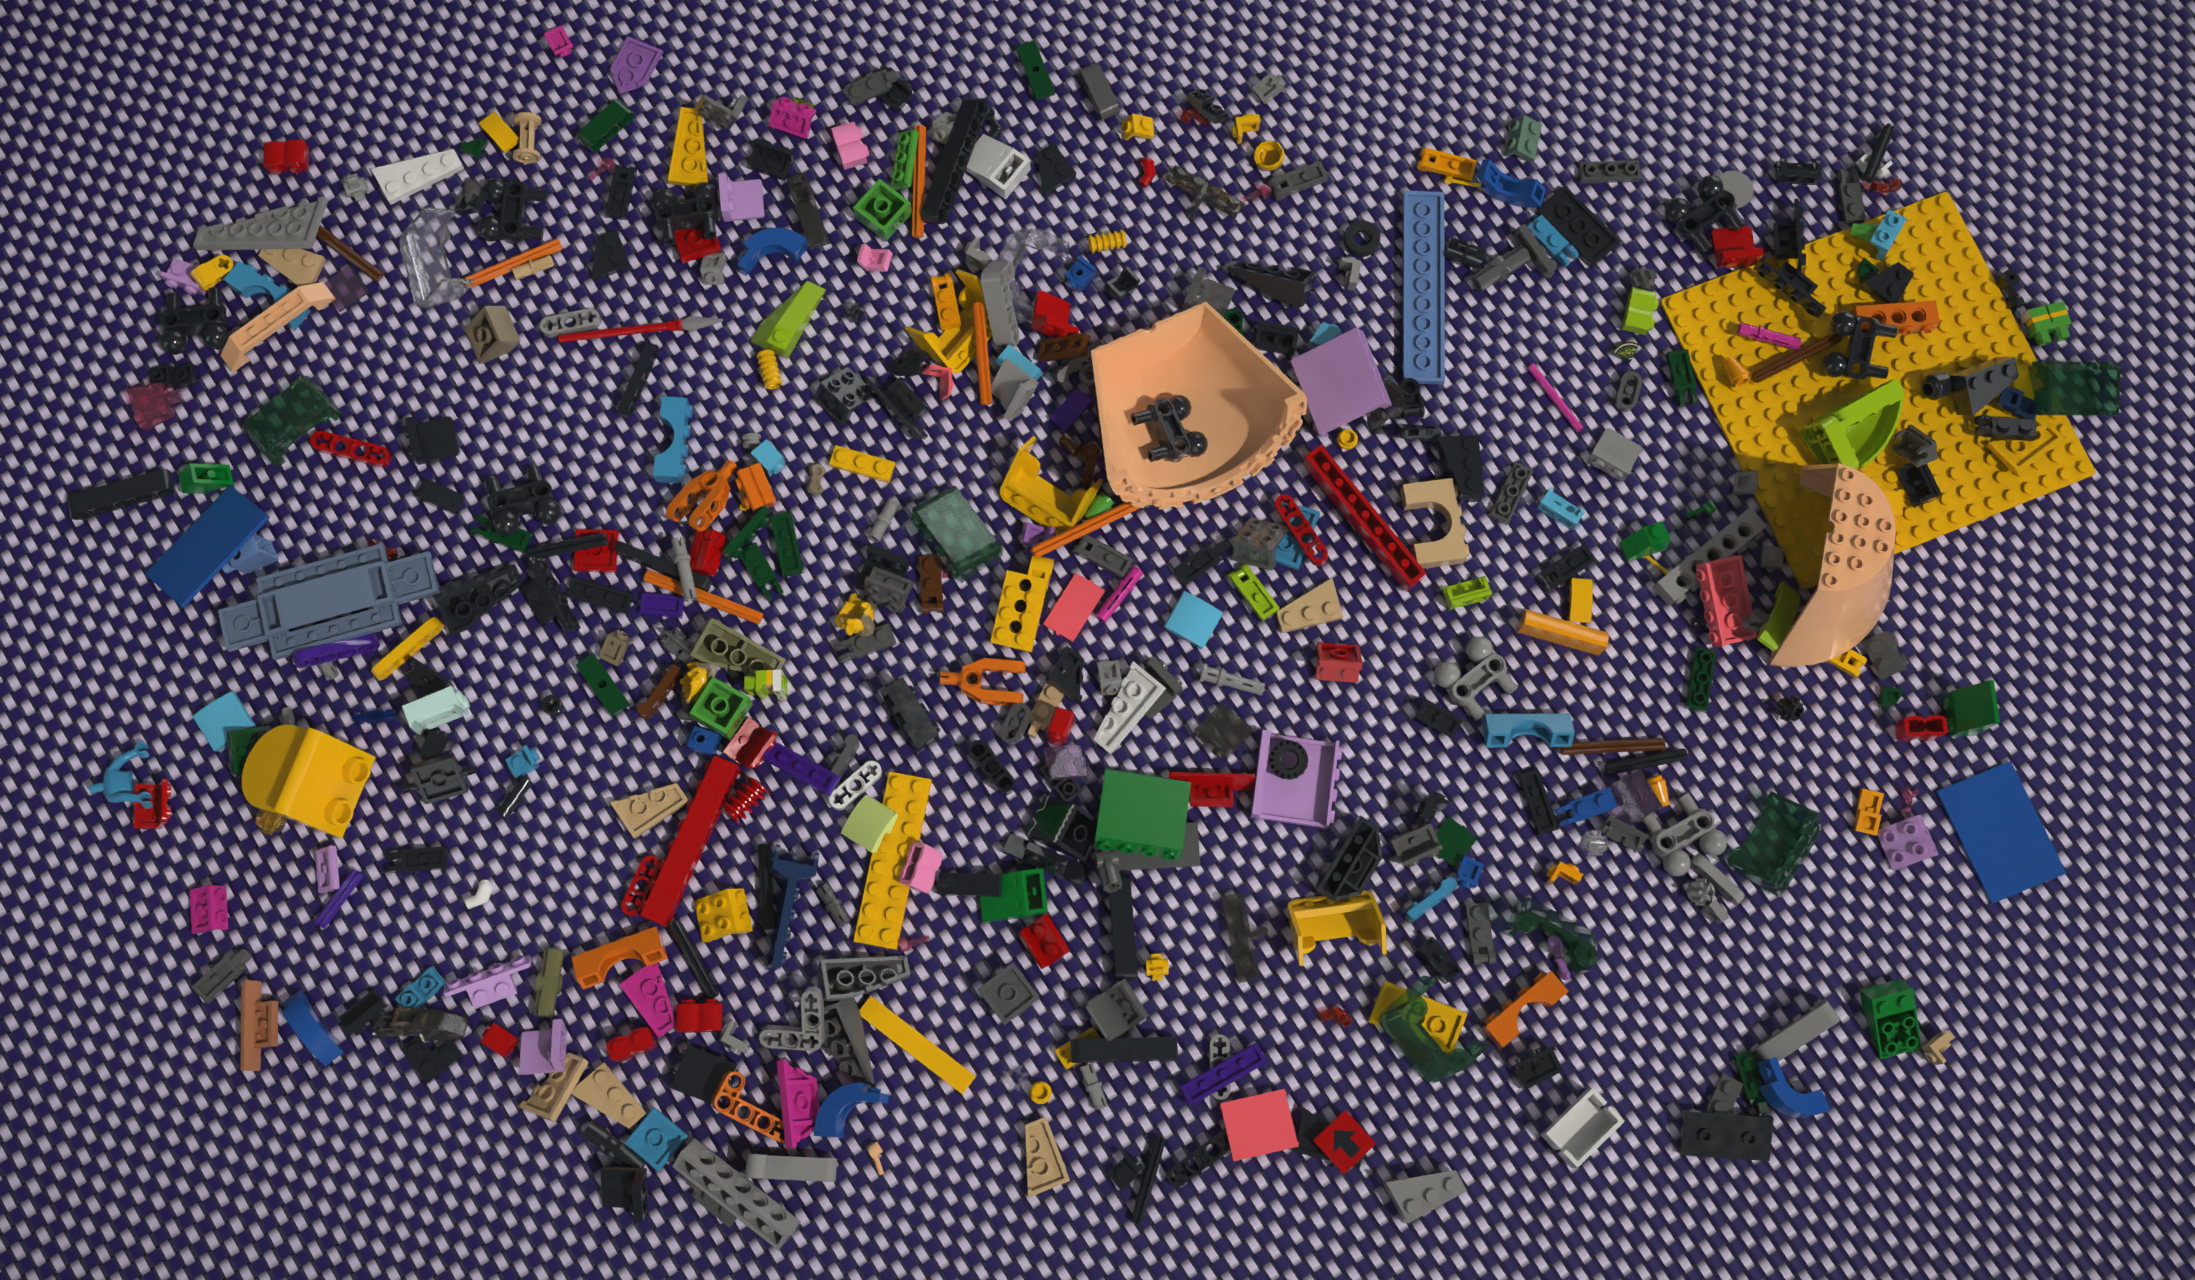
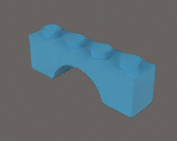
(248, 282)
(669, 464)
(1554, 729)

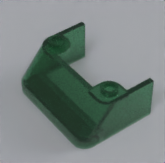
(1403, 1026)

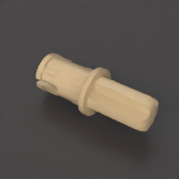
(532, 267)

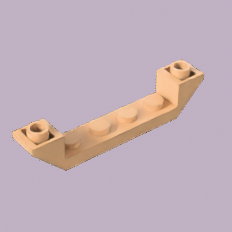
(272, 320)

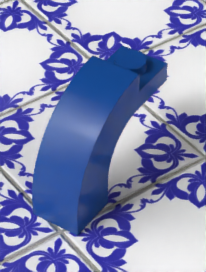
(1509, 189)
(771, 241)
(310, 1029)
(1786, 1099)
(835, 1108)

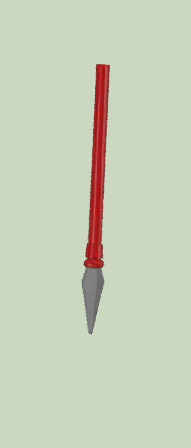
(690, 323)

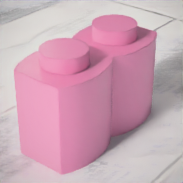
(849, 145)
(921, 867)

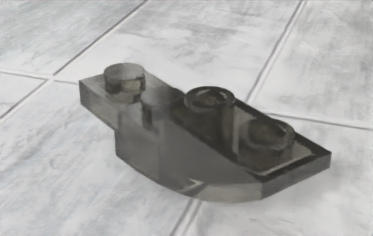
(808, 210)
(420, 1022)

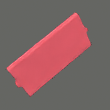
(1074, 607)

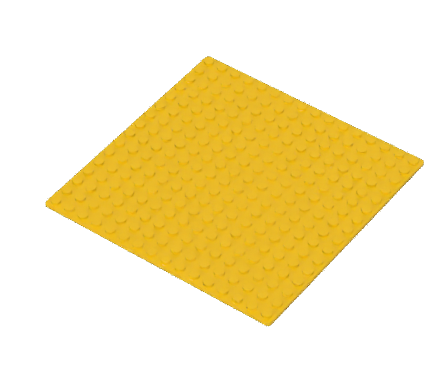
(1767, 417)

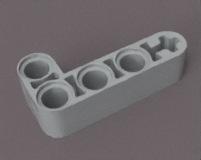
(999, 303)
(1799, 1032)
(790, 1168)

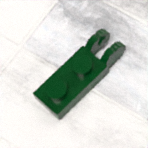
(1682, 376)
(516, 542)
(760, 570)

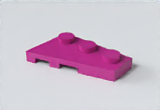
(650, 998)

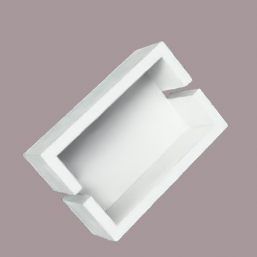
(1582, 1128)

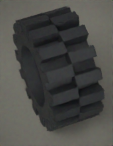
(1288, 773)

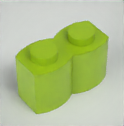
(1640, 311)

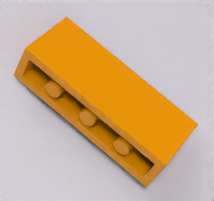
(1563, 632)

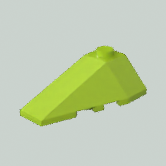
(786, 324)

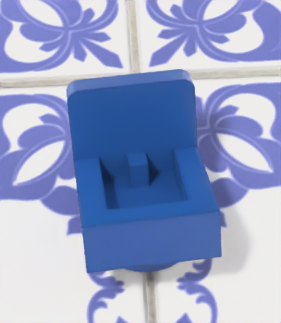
(1468, 873)

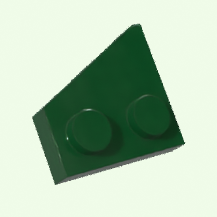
(238, 742)

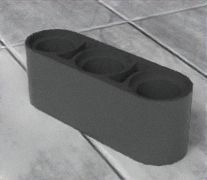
(1099, 91)

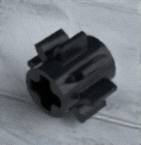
(1790, 708)

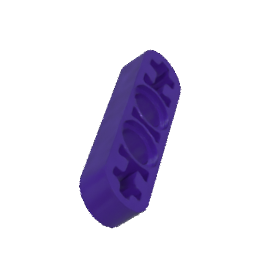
(335, 651)

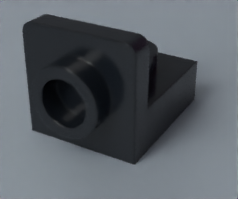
(1125, 1171)

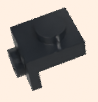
(1123, 284)

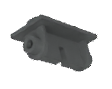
(676, 641)
(1624, 833)

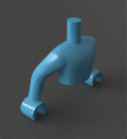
(120, 784)

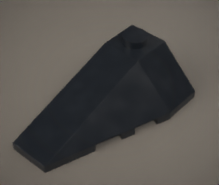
(1287, 286)
(468, 599)

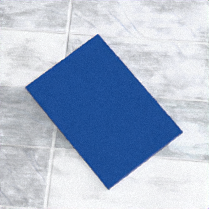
(207, 546)
(2000, 832)

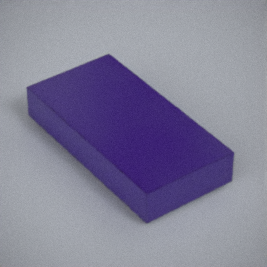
(1071, 410)
(662, 605)

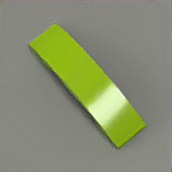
(1781, 618)

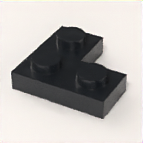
(432, 1063)

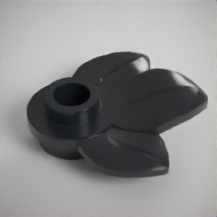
(909, 362)

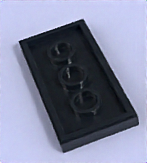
(1579, 226)

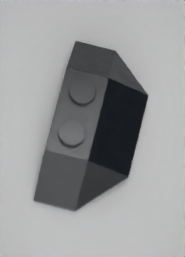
(1351, 861)

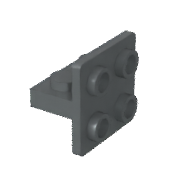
(887, 589)

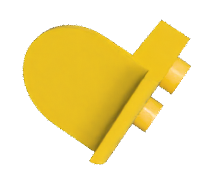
(306, 777)

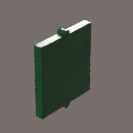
(1454, 840)

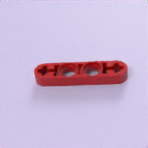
(351, 447)
(1299, 531)

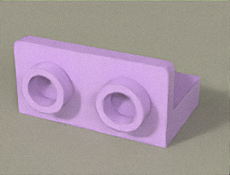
(179, 275)

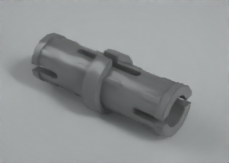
(833, 905)

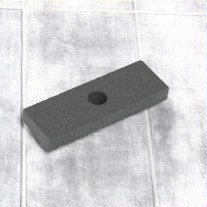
(1598, 171)
(1506, 502)

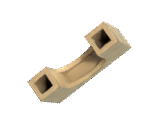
(1442, 497)

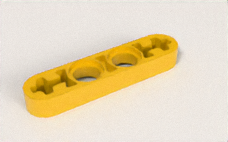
(407, 648)

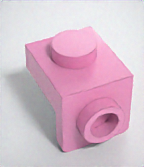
(874, 259)

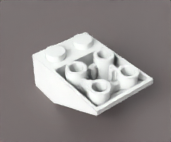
(997, 165)

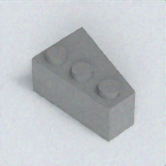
(1424, 1193)

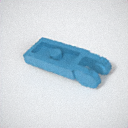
(1552, 240)
(1431, 899)

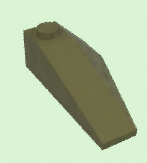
(732, 650)

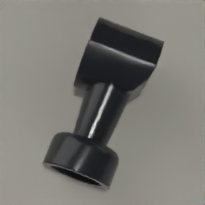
(2008, 281)

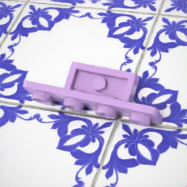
(490, 984)

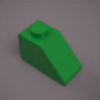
(205, 478)
(1645, 541)

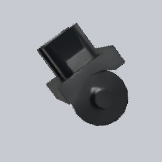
(1465, 253)

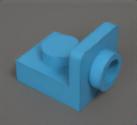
(523, 762)

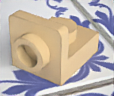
(1936, 1044)

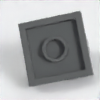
(1008, 994)

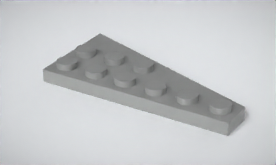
(268, 230)

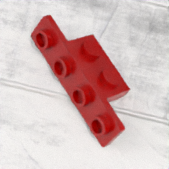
(1214, 788)

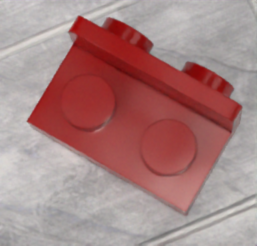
(1044, 941)

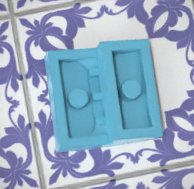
(1193, 619)
(221, 716)

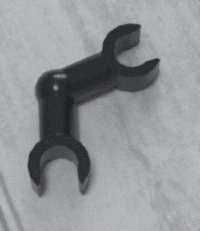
(997, 128)

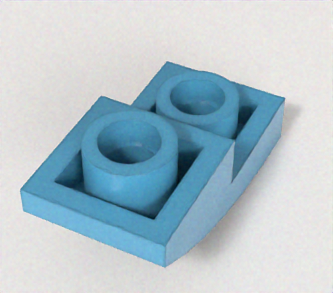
(422, 990)

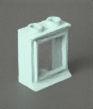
(436, 709)

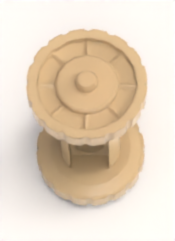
(526, 152)

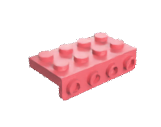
(1725, 600)

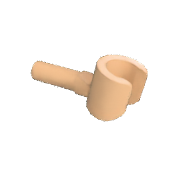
(874, 1151)

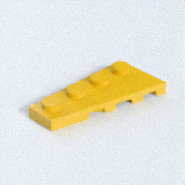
(689, 155)

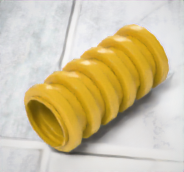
(1107, 241)
(769, 369)

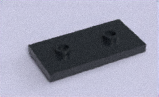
(1726, 1135)

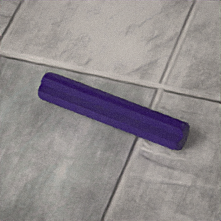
(338, 898)

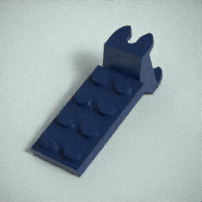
(790, 874)

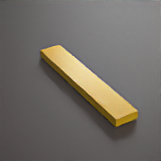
(916, 1045)

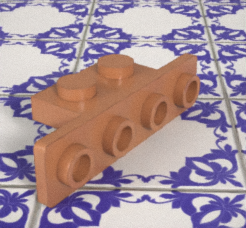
(258, 1025)

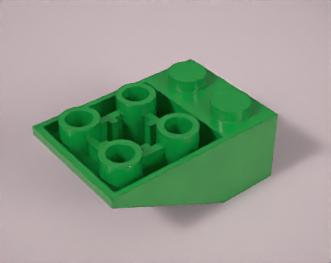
(1021, 897)
(1891, 1018)

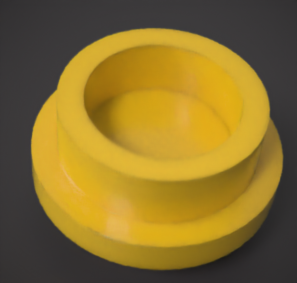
(1347, 439)
(1040, 1092)

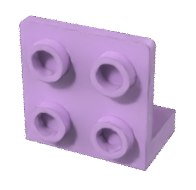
(741, 199)
(1907, 842)
(544, 1050)

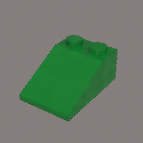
(1971, 709)

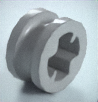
(751, 440)

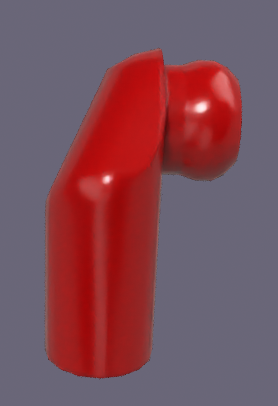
(1149, 171)

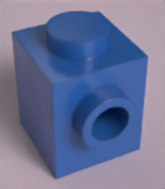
(703, 741)

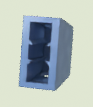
(252, 556)

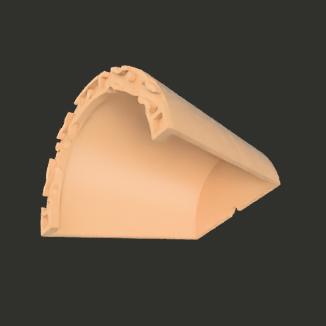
(1234, 397)
(1853, 568)

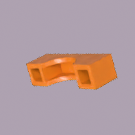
(593, 965)
(1504, 1027)

